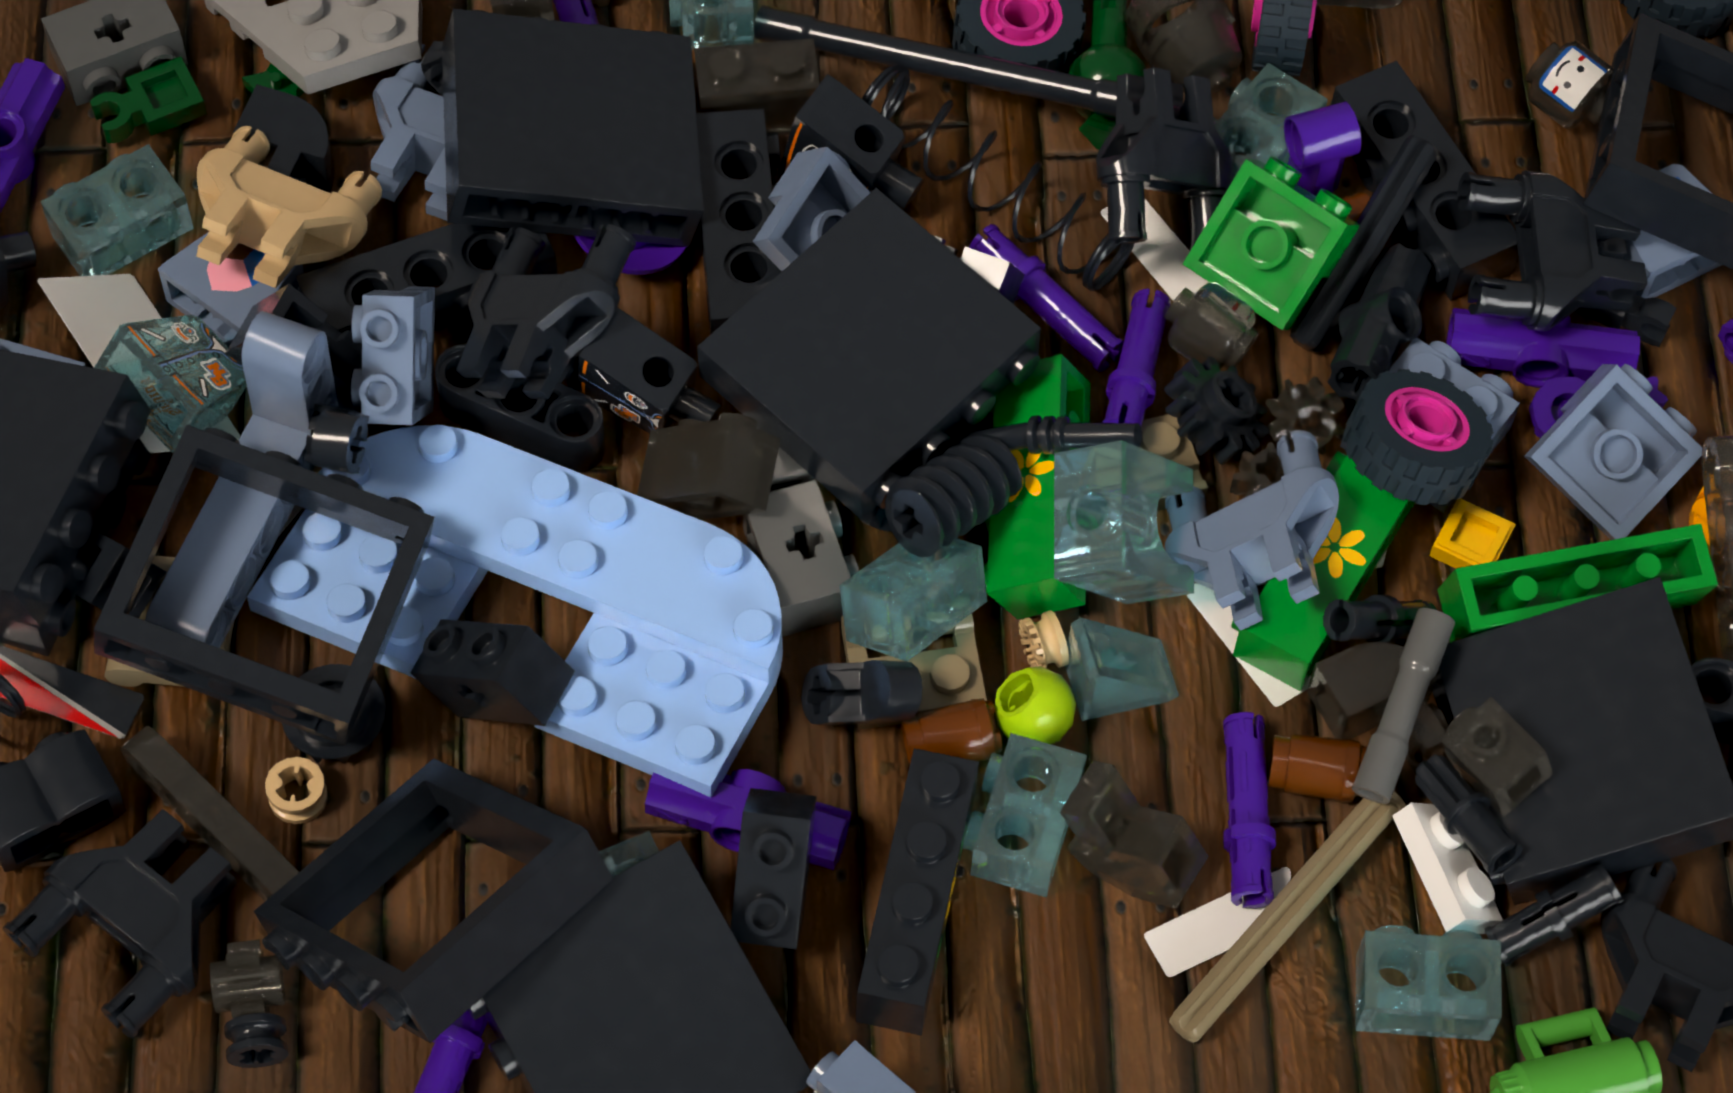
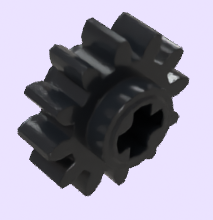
(1216, 410)

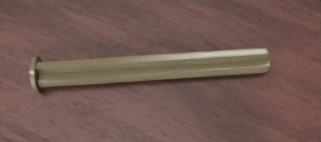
(1282, 917)

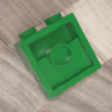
(1272, 240)

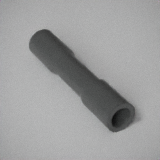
(1389, 743)

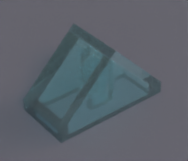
(1116, 669)

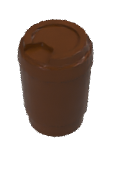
(954, 730)
(1315, 766)

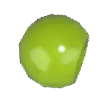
(1035, 705)

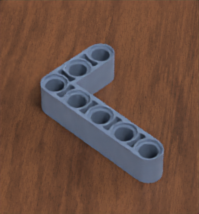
(237, 527)

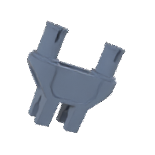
(412, 136)
(1259, 535)

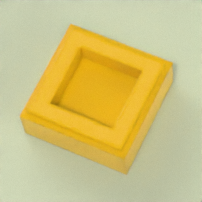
(1471, 536)

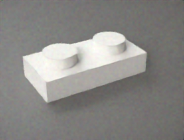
(1448, 870)

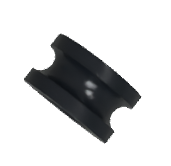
(256, 1040)

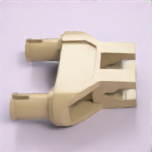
(276, 212)

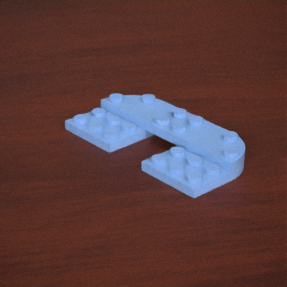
(680, 609)

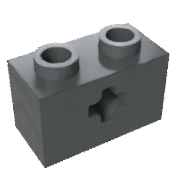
(110, 40)
(795, 525)

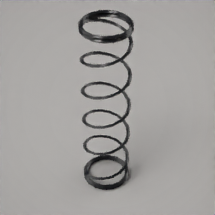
(892, 102)

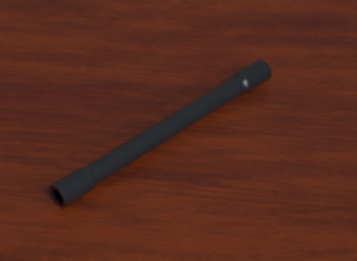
(779, 24)

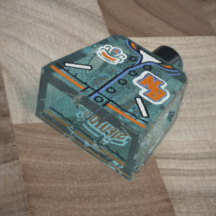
(178, 372)

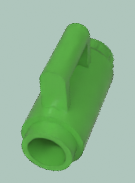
(1598, 1068)

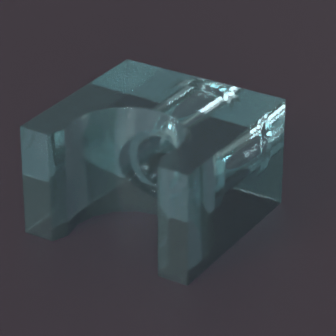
(1109, 522)

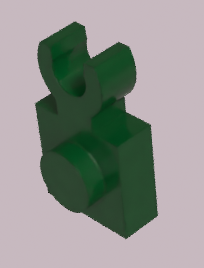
(156, 96)

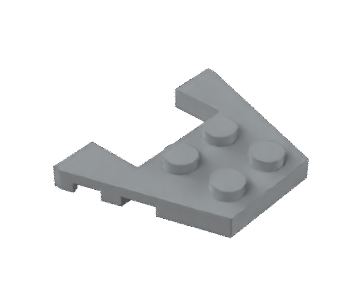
(328, 40)

